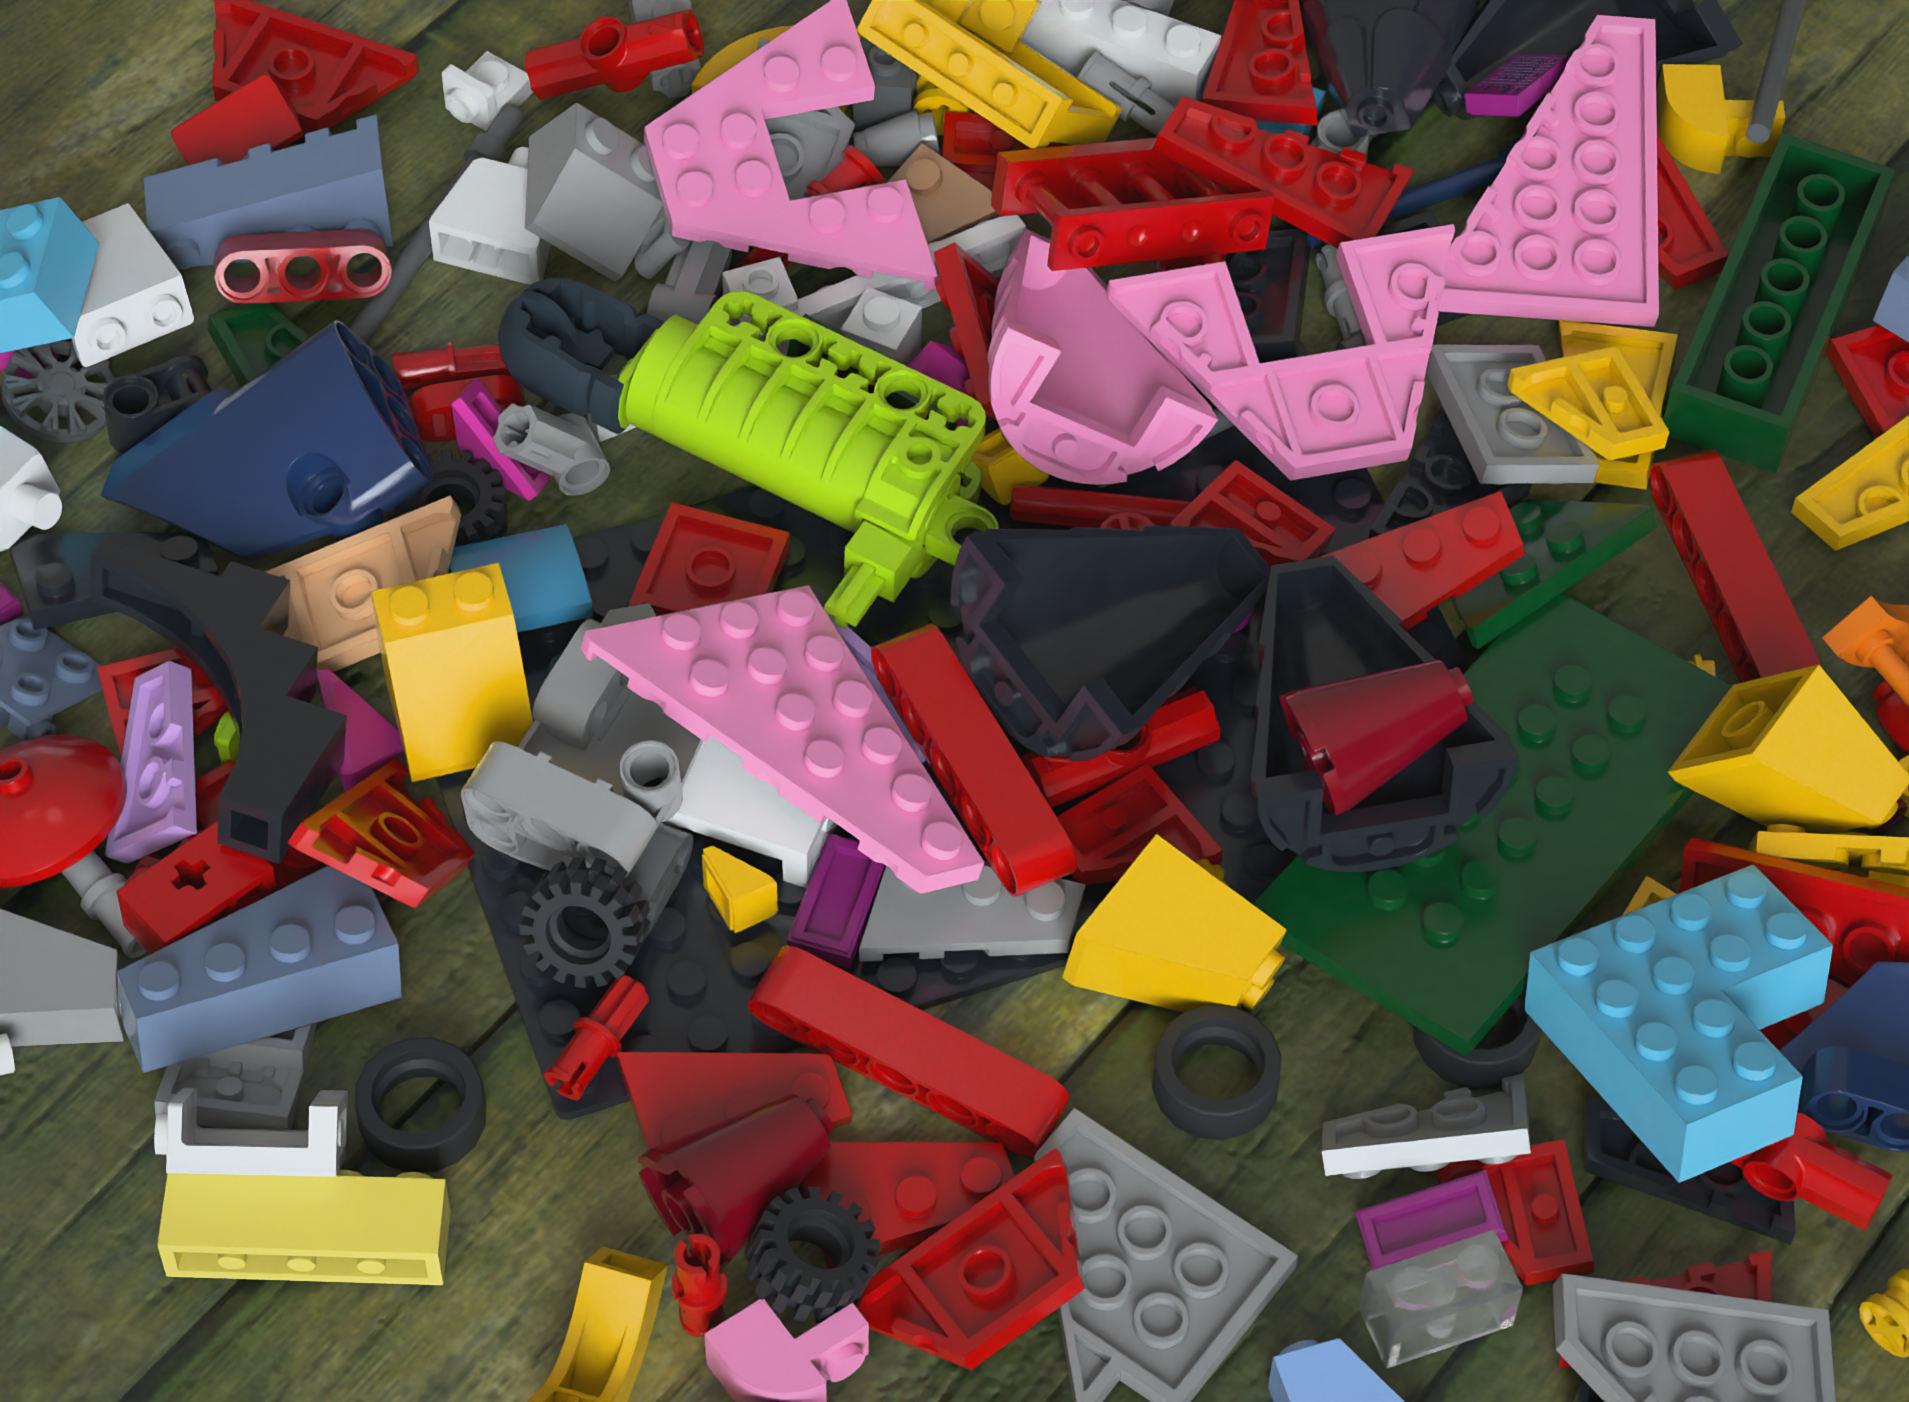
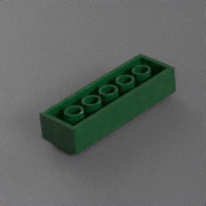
(1777, 302)

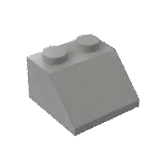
(590, 190)

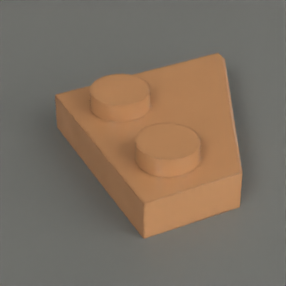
(943, 194)

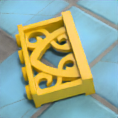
(1012, 90)

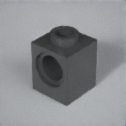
(893, 88)

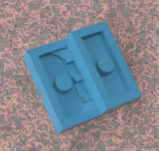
(538, 572)

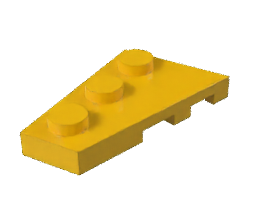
(1652, 361)
(1839, 851)

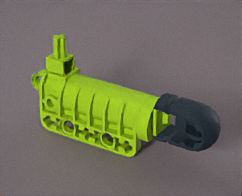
(770, 418)

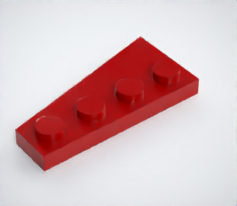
(1435, 557)
(1855, 913)

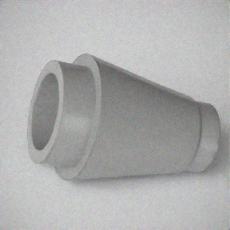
(897, 138)

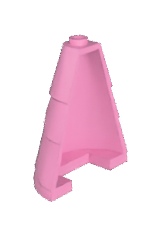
(1079, 380)

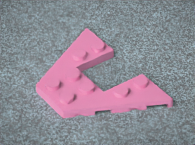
(723, 173)
(1314, 409)

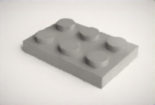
(1497, 429)

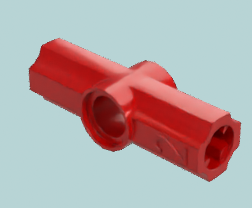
(614, 54)
(1176, 728)
(1818, 1173)

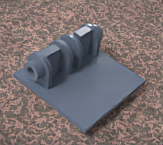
(40, 678)

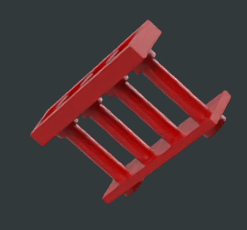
(1126, 205)

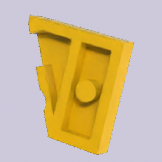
(1593, 400)

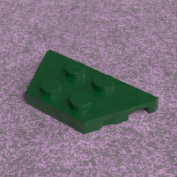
(1560, 548)

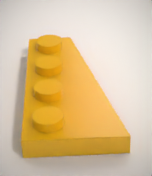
(1862, 493)

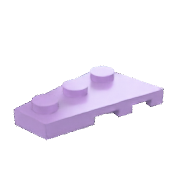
(157, 766)

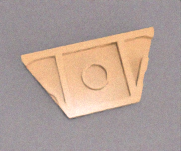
(334, 584)

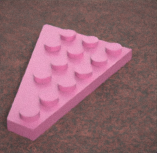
(1577, 201)
(804, 717)

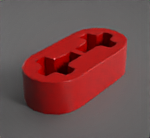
(433, 407)

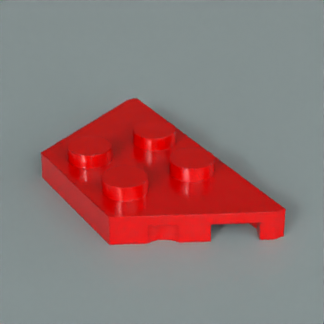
(318, 66)
(386, 838)
(984, 1271)

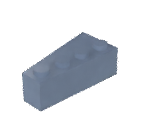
(301, 188)
(262, 971)

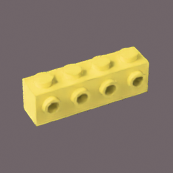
(306, 1227)

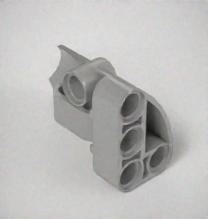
(583, 767)

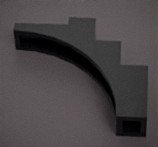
(236, 636)

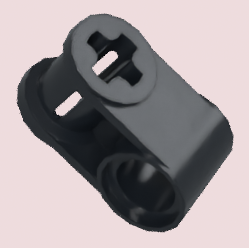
(151, 398)

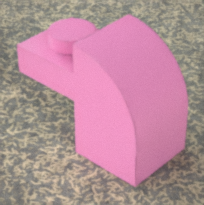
(764, 1363)

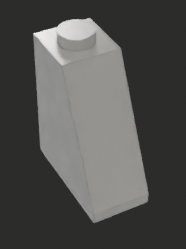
(56, 986)

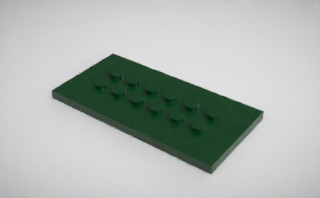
(1454, 931)

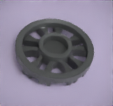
(57, 391)

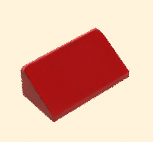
(242, 120)

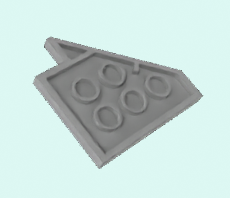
(1162, 1271)
(1690, 1345)

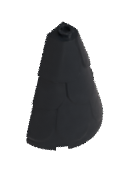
(1684, 35)
(1383, 55)
(1096, 625)
(1332, 628)

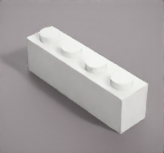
(1137, 40)

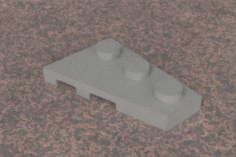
(971, 918)

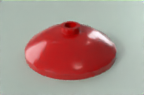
(55, 804)

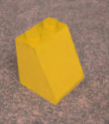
(452, 668)
(1793, 756)
(1176, 938)

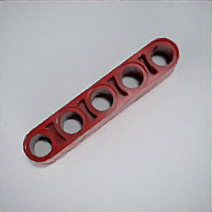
(1730, 567)
(973, 760)
(908, 1051)

